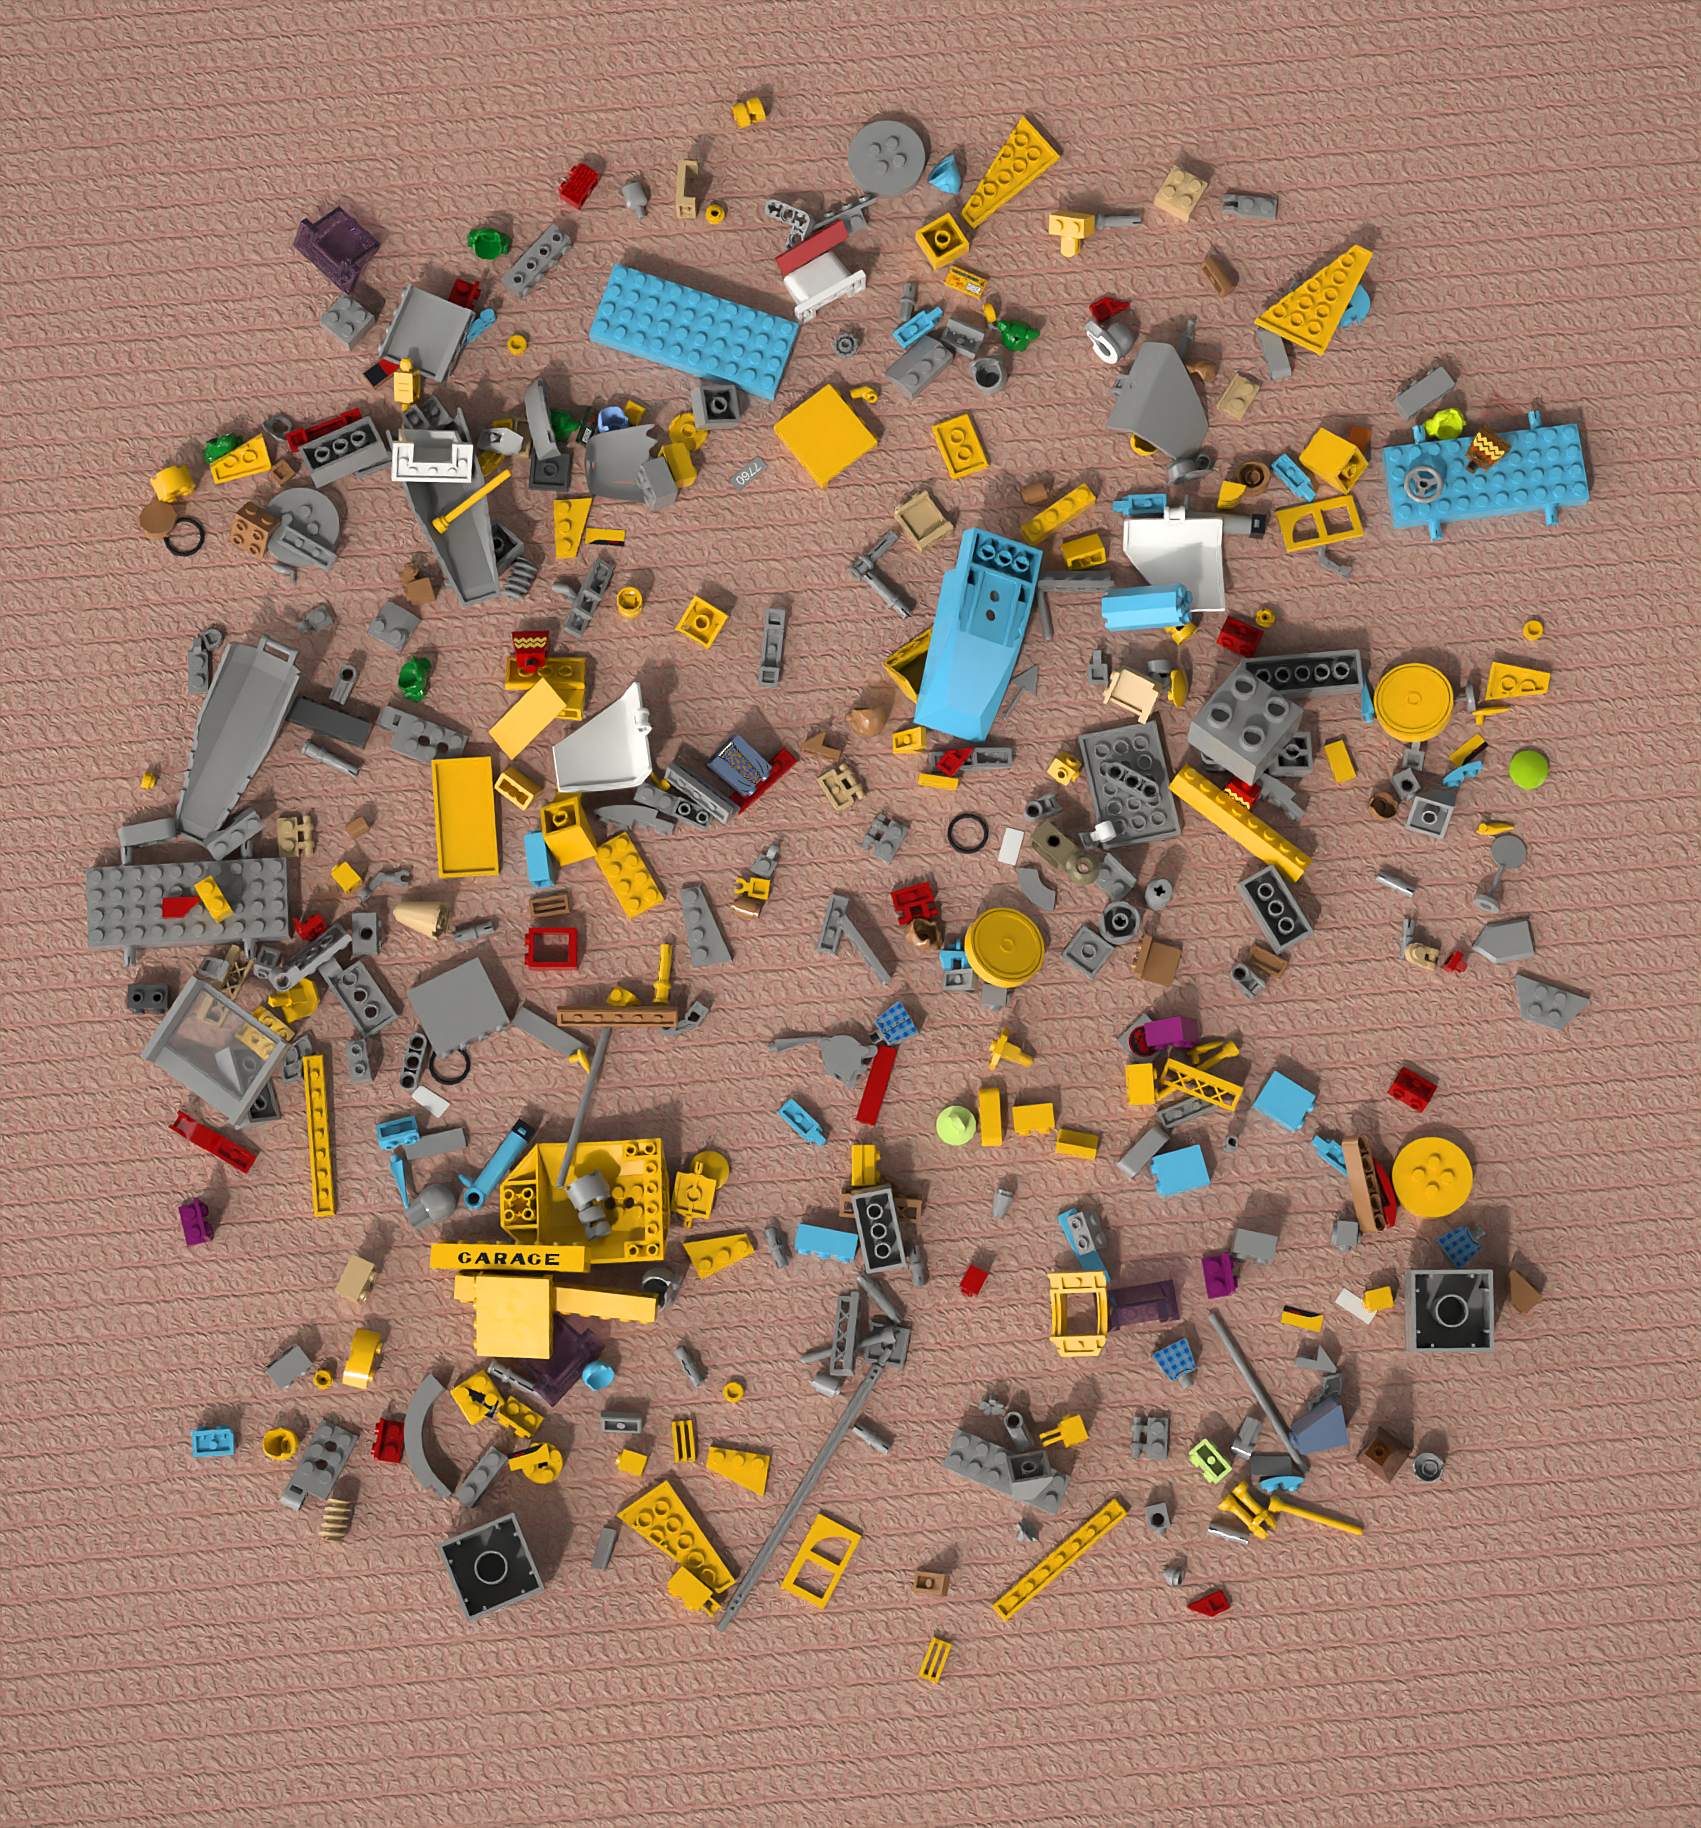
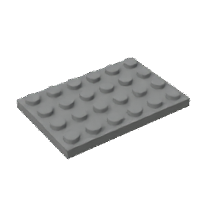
(1132, 818)

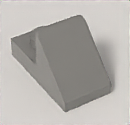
(960, 980)
(1321, 1363)

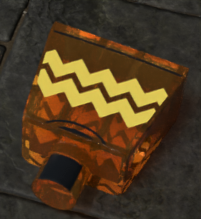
(1486, 450)

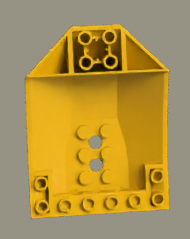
(541, 1212)

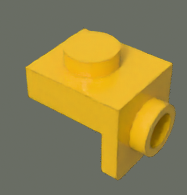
(622, 997)

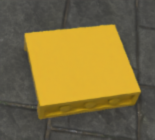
(825, 435)
(514, 1316)

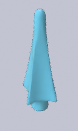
(1367, 707)
(397, 1168)

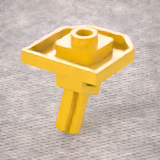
(297, 1001)
(1007, 1051)

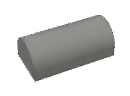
(621, 1422)

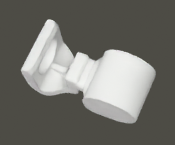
(1103, 833)

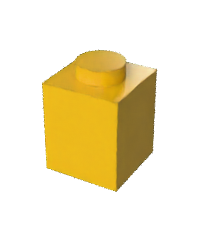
(346, 877)
(1377, 1299)
(631, 1462)

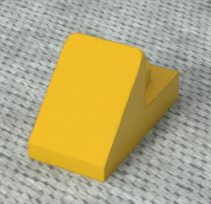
(909, 741)

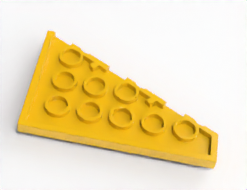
(1316, 307)

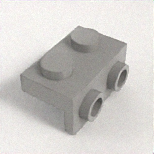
(962, 337)
(1087, 1231)

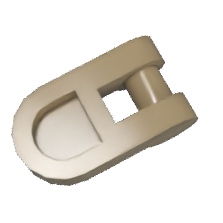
(1416, 953)

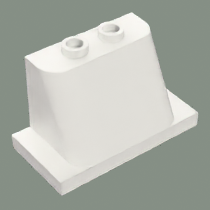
(821, 283)
(431, 456)

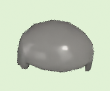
(1428, 1467)

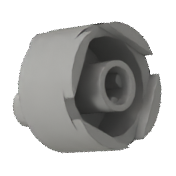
(1127, 915)
(588, 1189)

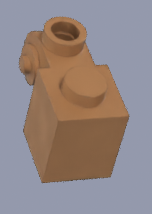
(418, 591)

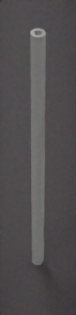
(582, 1107)
(1258, 1393)

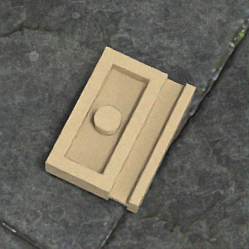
(1238, 397)

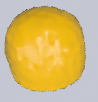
(280, 1443)

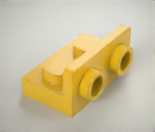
(519, 1417)

